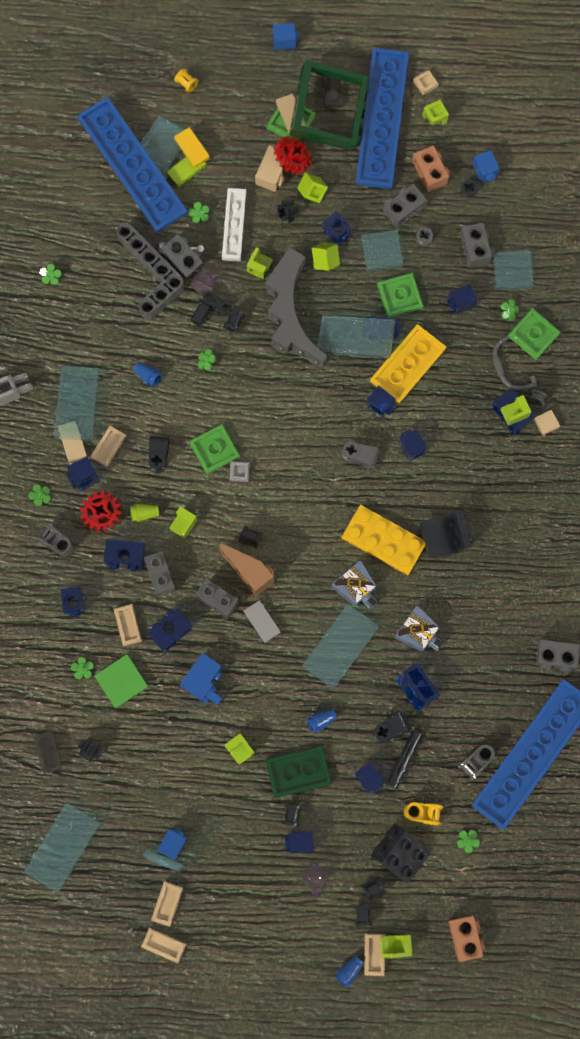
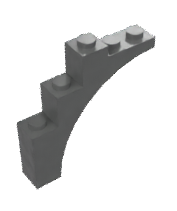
(289, 334)

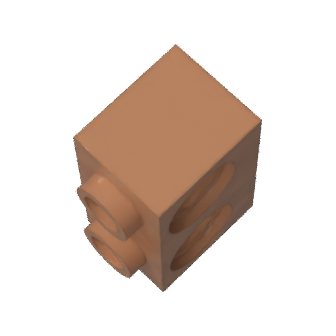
(427, 169)
(460, 939)

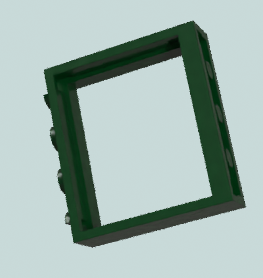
(320, 136)

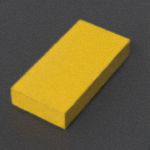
(191, 147)

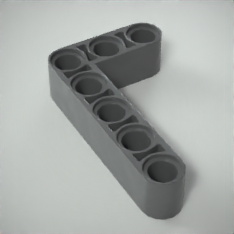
(153, 267)

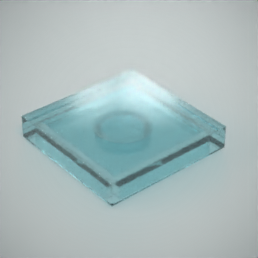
(382, 250)
(513, 270)
(163, 860)

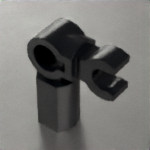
(209, 301)

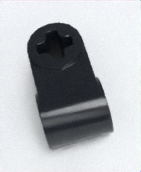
(158, 451)
(394, 726)

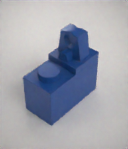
(200, 679)

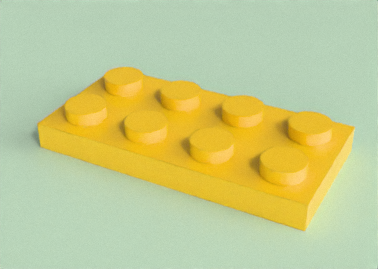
(408, 363)
(384, 540)

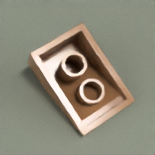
(251, 571)

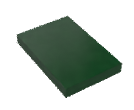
(298, 771)

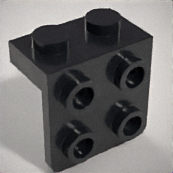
(446, 535)
(400, 853)

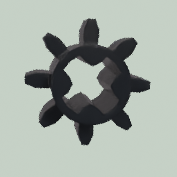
(287, 210)
(89, 749)

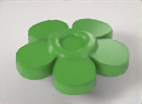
(199, 212)
(50, 274)
(509, 310)
(206, 360)
(39, 495)
(82, 669)
(468, 840)

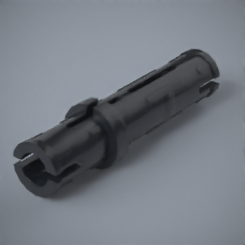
(394, 780)

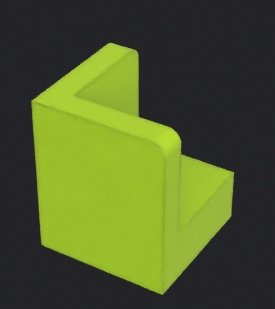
(436, 112)
(312, 187)
(325, 256)
(259, 264)
(516, 411)
(183, 522)
(239, 749)
(395, 946)

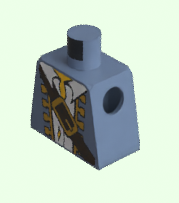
(356, 586)
(419, 631)

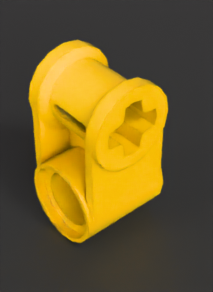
(425, 813)

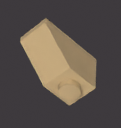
(269, 173)

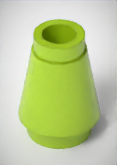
(143, 512)

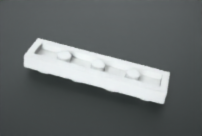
(234, 224)

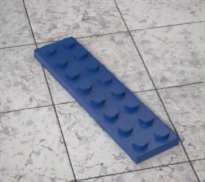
(382, 118)
(132, 165)
(530, 756)

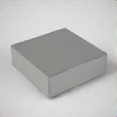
(239, 471)

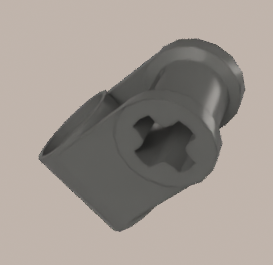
(362, 454)
(53, 539)
(476, 762)

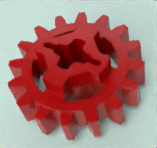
(292, 155)
(98, 518)

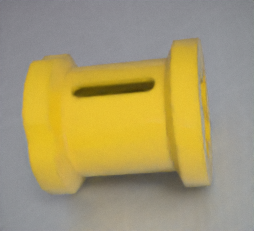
(191, 82)

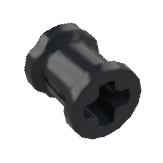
(234, 320)
(250, 536)
(292, 815)
(374, 889)
(363, 915)

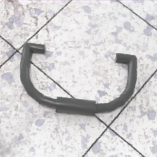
(500, 371)

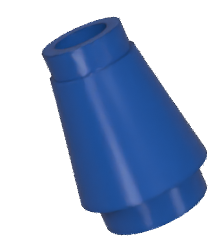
(148, 374)
(321, 720)
(349, 971)

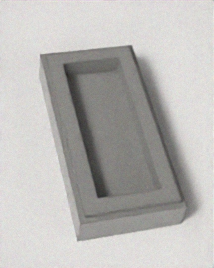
(262, 621)

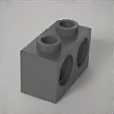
(407, 208)
(472, 245)
(177, 259)
(159, 574)
(217, 598)
(557, 650)

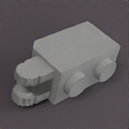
(8, 388)

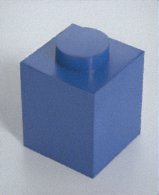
(285, 36)
(486, 166)
(173, 843)

